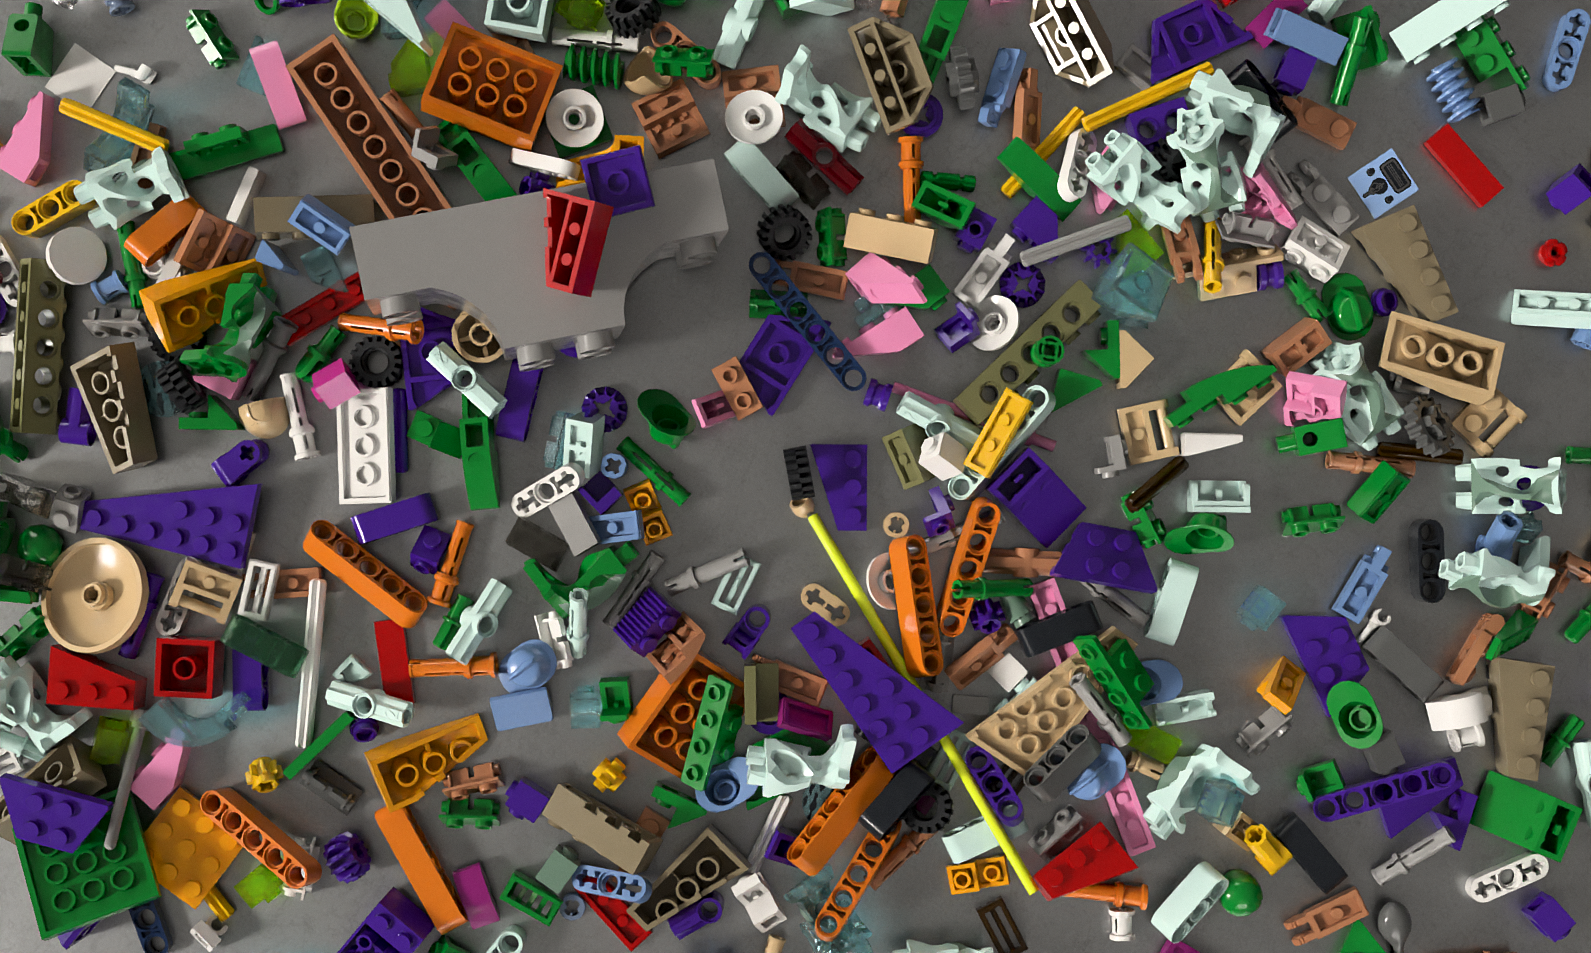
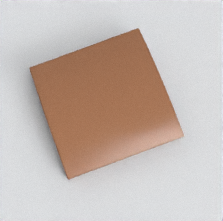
(757, 78)
(670, 119)
(213, 243)
(678, 649)

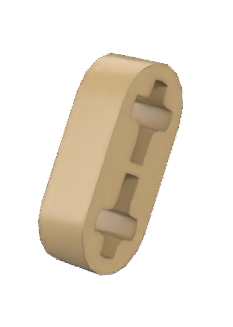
(829, 598)

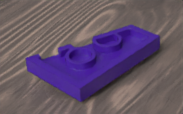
(845, 482)
(1402, 814)

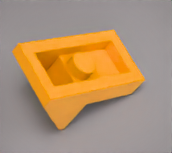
(1282, 685)

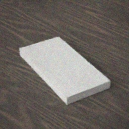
(366, 448)

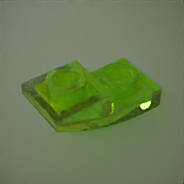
(1155, 743)

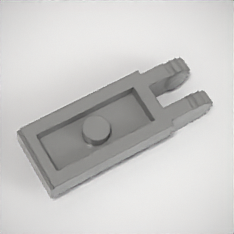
(1323, 199)

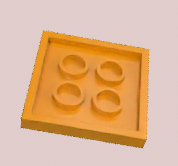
(189, 849)

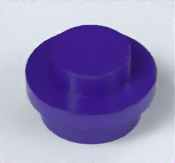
(1384, 301)
(364, 729)

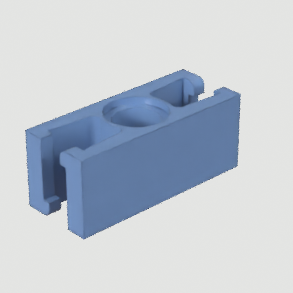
(1306, 36)

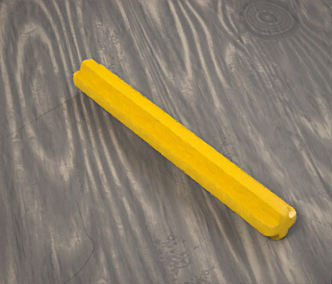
(1143, 98)

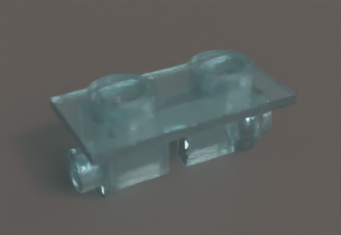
(555, 450)

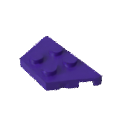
(1191, 37)
(777, 358)
(422, 378)
(1105, 558)
(1325, 651)
(50, 813)

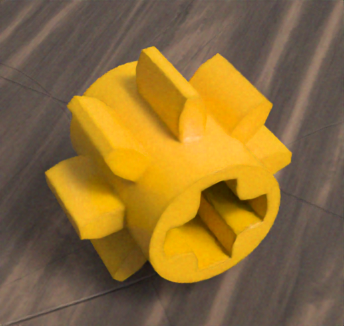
(264, 774)
(609, 775)

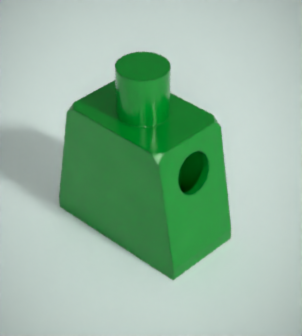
(29, 42)
(1326, 436)

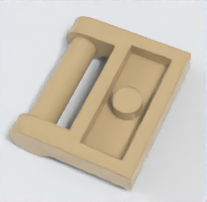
(1257, 397)
(1474, 420)
(1138, 432)
(208, 582)

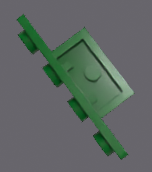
(1488, 53)
(226, 149)
(1120, 676)
(713, 732)

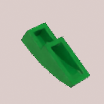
(1035, 177)

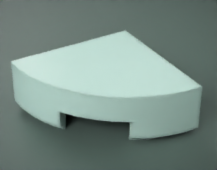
(352, 670)

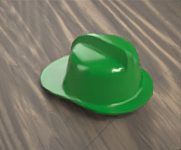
(1350, 306)
(666, 417)
(1201, 534)
(1355, 714)

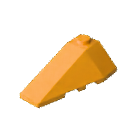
(192, 303)
(417, 761)

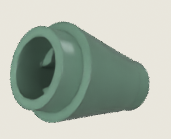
(1018, 610)

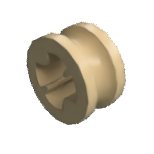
(887, 522)

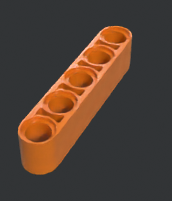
(965, 552)
(364, 574)
(916, 606)
(839, 814)
(273, 838)
(422, 868)
(854, 889)

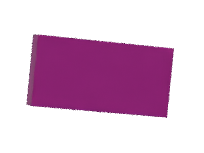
(805, 719)

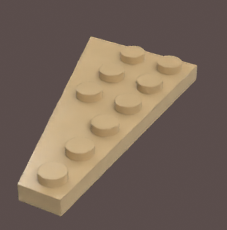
(1041, 713)

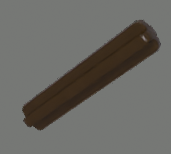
(1410, 452)
(1156, 484)

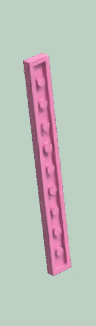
(1121, 798)

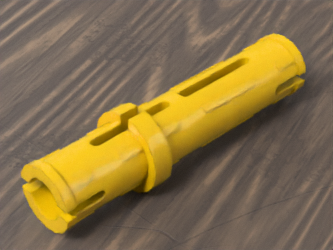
(1212, 277)

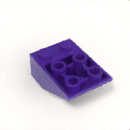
(1036, 497)
(391, 927)

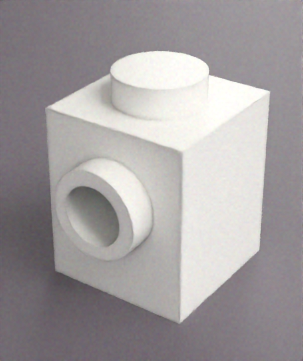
(943, 456)

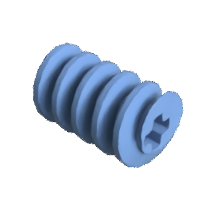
(1453, 91)

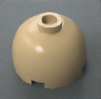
(474, 340)

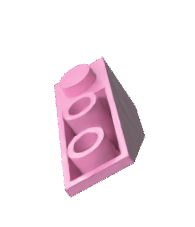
(29, 148)
(884, 283)
(888, 337)
(162, 776)

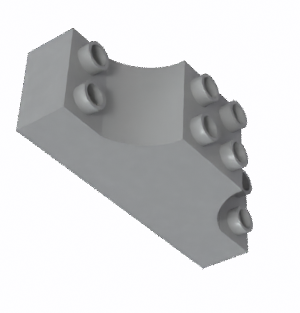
(493, 263)

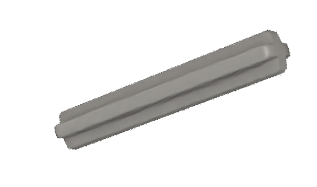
(1075, 241)

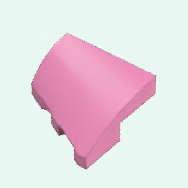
(1265, 188)
(1313, 398)

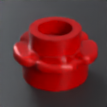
(1545, 253)

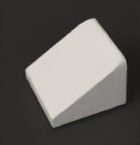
(1008, 672)

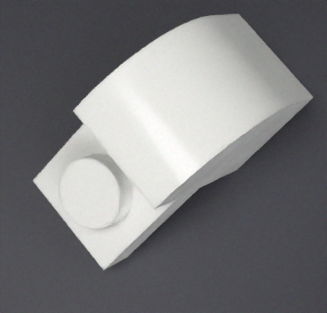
(1460, 710)
(759, 901)

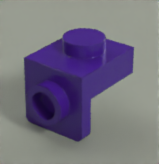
(959, 328)
(942, 520)
(429, 550)

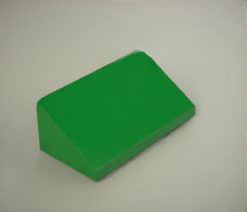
(1378, 492)

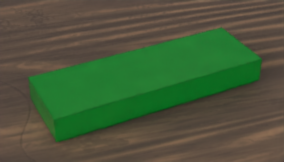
(319, 745)

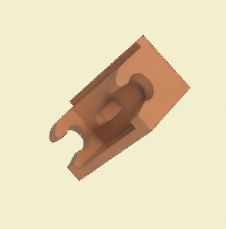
(1297, 346)

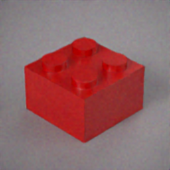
(189, 667)

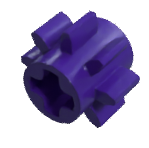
(534, 183)
(1100, 257)
(987, 616)

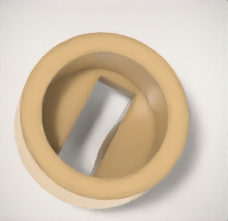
(802, 507)

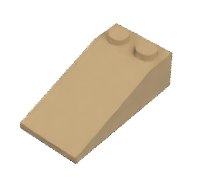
(1442, 358)

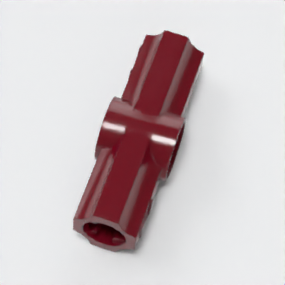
(810, 143)

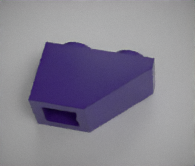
(1036, 225)

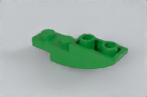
(940, 32)
(474, 162)
(1227, 386)
(479, 457)

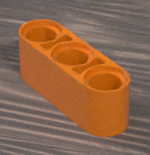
(162, 231)

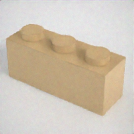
(891, 236)

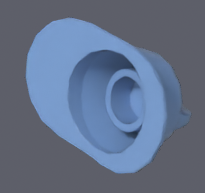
(527, 666)
(1166, 681)
(1100, 775)
(726, 786)

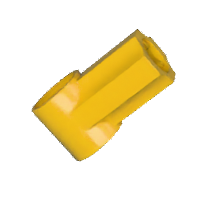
(1267, 849)

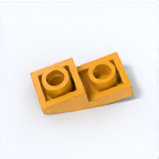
(644, 498)
(978, 874)

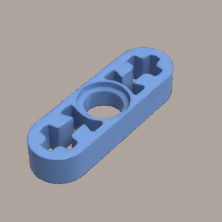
(1576, 41)
(620, 892)

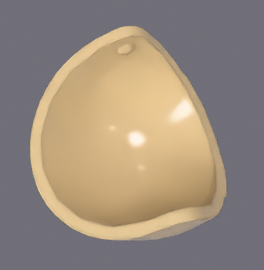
(641, 74)
(265, 417)

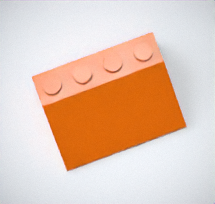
(490, 87)
(667, 714)

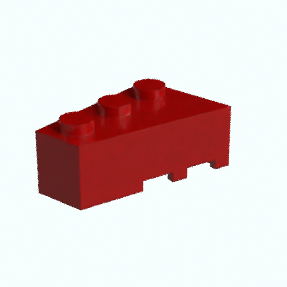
(575, 241)
(91, 682)
(1083, 864)

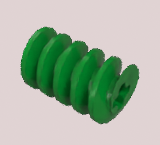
(594, 67)

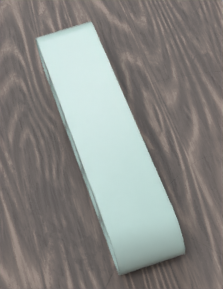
(1033, 419)

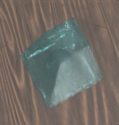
(1133, 285)

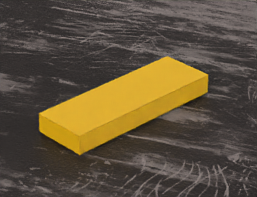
(998, 433)

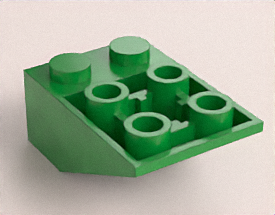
(1525, 816)

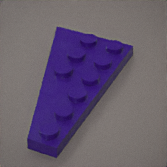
(193, 523)
(884, 704)

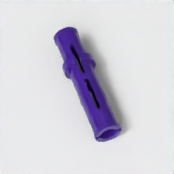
(130, 647)

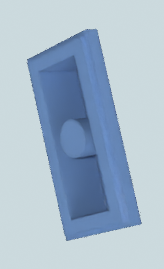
(321, 224)
(274, 257)
(522, 708)

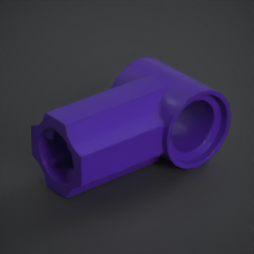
(76, 425)
(696, 916)

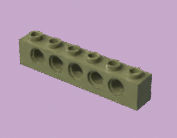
(1077, 298)
(27, 358)

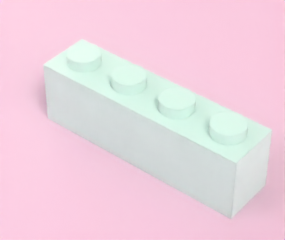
(1439, 24)

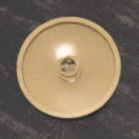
(95, 596)

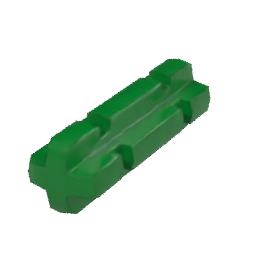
(949, 180)

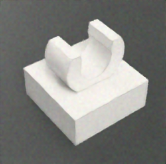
(206, 934)

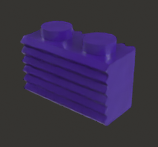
(647, 622)

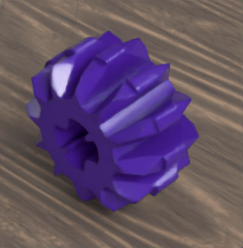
(347, 857)

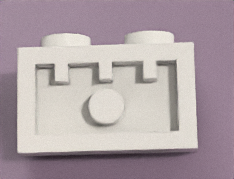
(1314, 250)

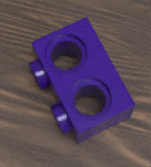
(1156, 119)

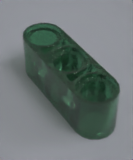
(264, 645)

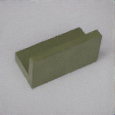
(905, 452)
(761, 692)

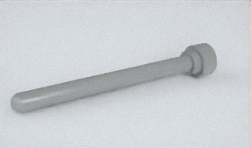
(126, 779)

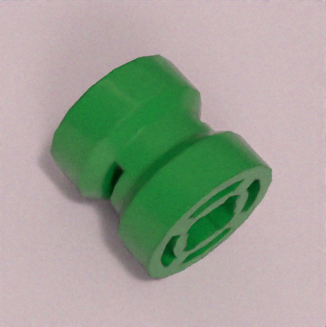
(1042, 354)

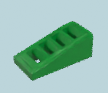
(1513, 633)
(517, 902)

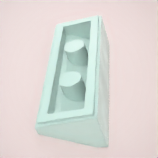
(1551, 309)

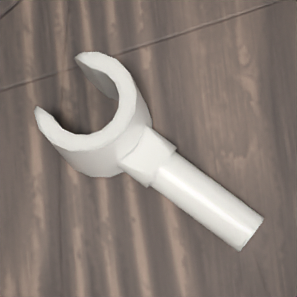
(143, 74)
(1374, 622)

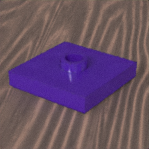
(619, 180)

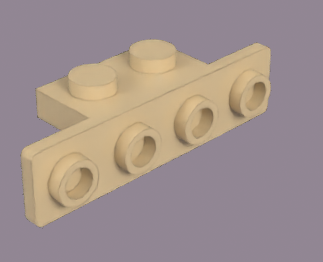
(1239, 271)

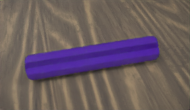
(400, 430)

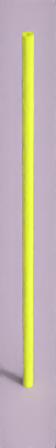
(945, 742)

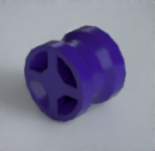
(1270, 276)
(878, 394)

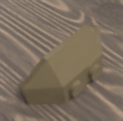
(1073, 40)
(892, 71)

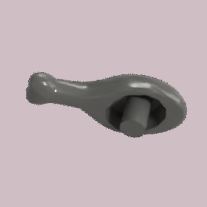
(1395, 924)

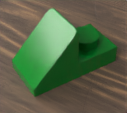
(1108, 358)
(219, 417)
(436, 434)
(686, 806)

